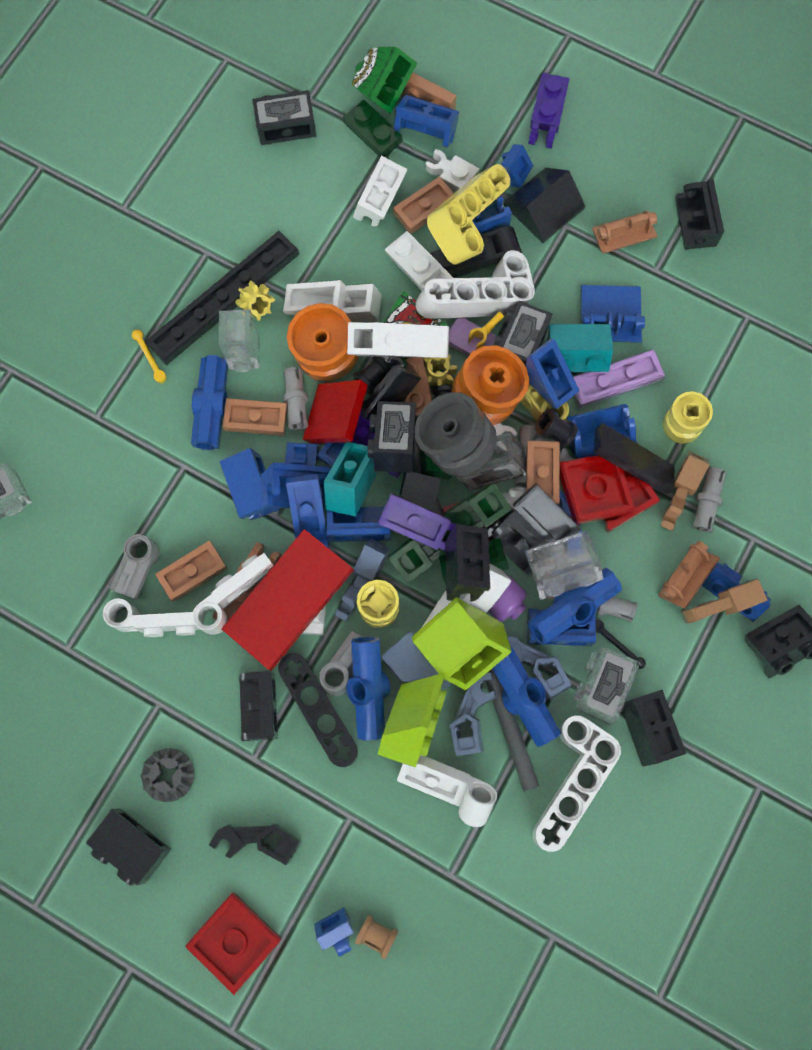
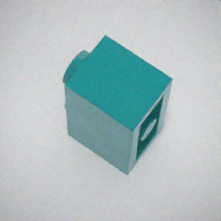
(584, 346)
(349, 479)

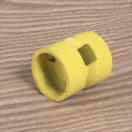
(687, 417)
(378, 603)

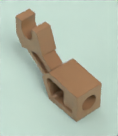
(686, 483)
(730, 601)

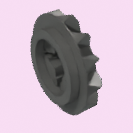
(182, 777)

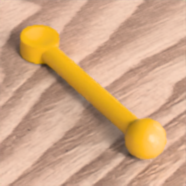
(159, 375)

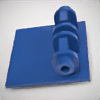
(614, 306)

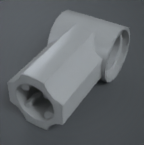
(134, 570)
(340, 663)

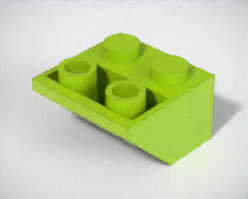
(462, 643)
(413, 720)

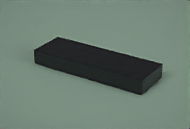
(634, 458)

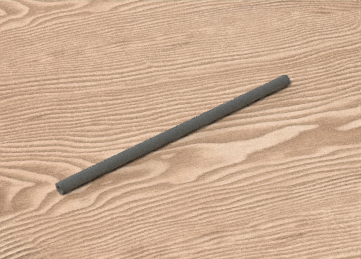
(507, 720)

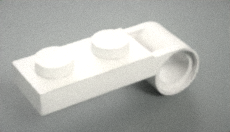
(415, 260)
(230, 589)
(150, 624)
(449, 784)

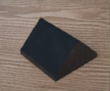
(546, 202)

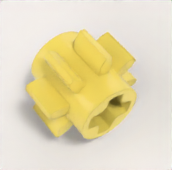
(249, 296)
(440, 378)

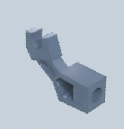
(366, 570)
(535, 658)
(473, 698)

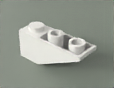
(397, 340)

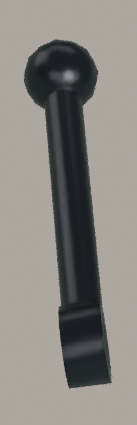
(600, 629)

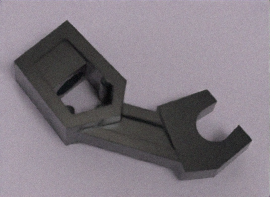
(241, 835)

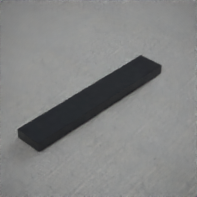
(204, 311)

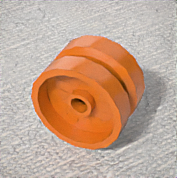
(320, 342)
(493, 380)

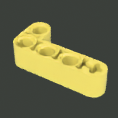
(452, 220)

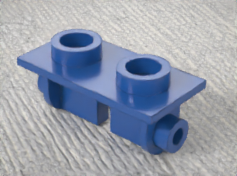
(724, 578)

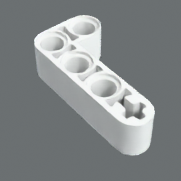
(479, 296)
(570, 787)

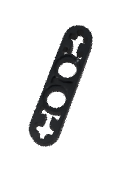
(314, 712)

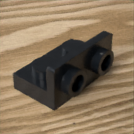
(782, 641)

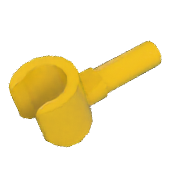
(485, 330)

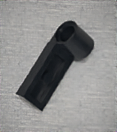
(495, 246)

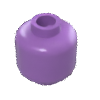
(510, 602)

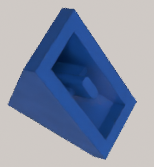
(551, 375)

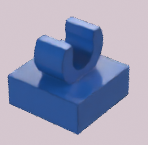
(517, 165)
(301, 453)
(335, 931)

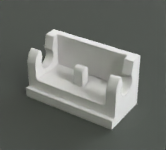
(380, 191)

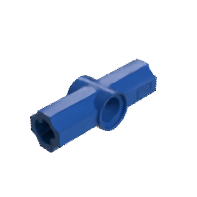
(209, 403)
(574, 607)
(368, 688)
(526, 698)

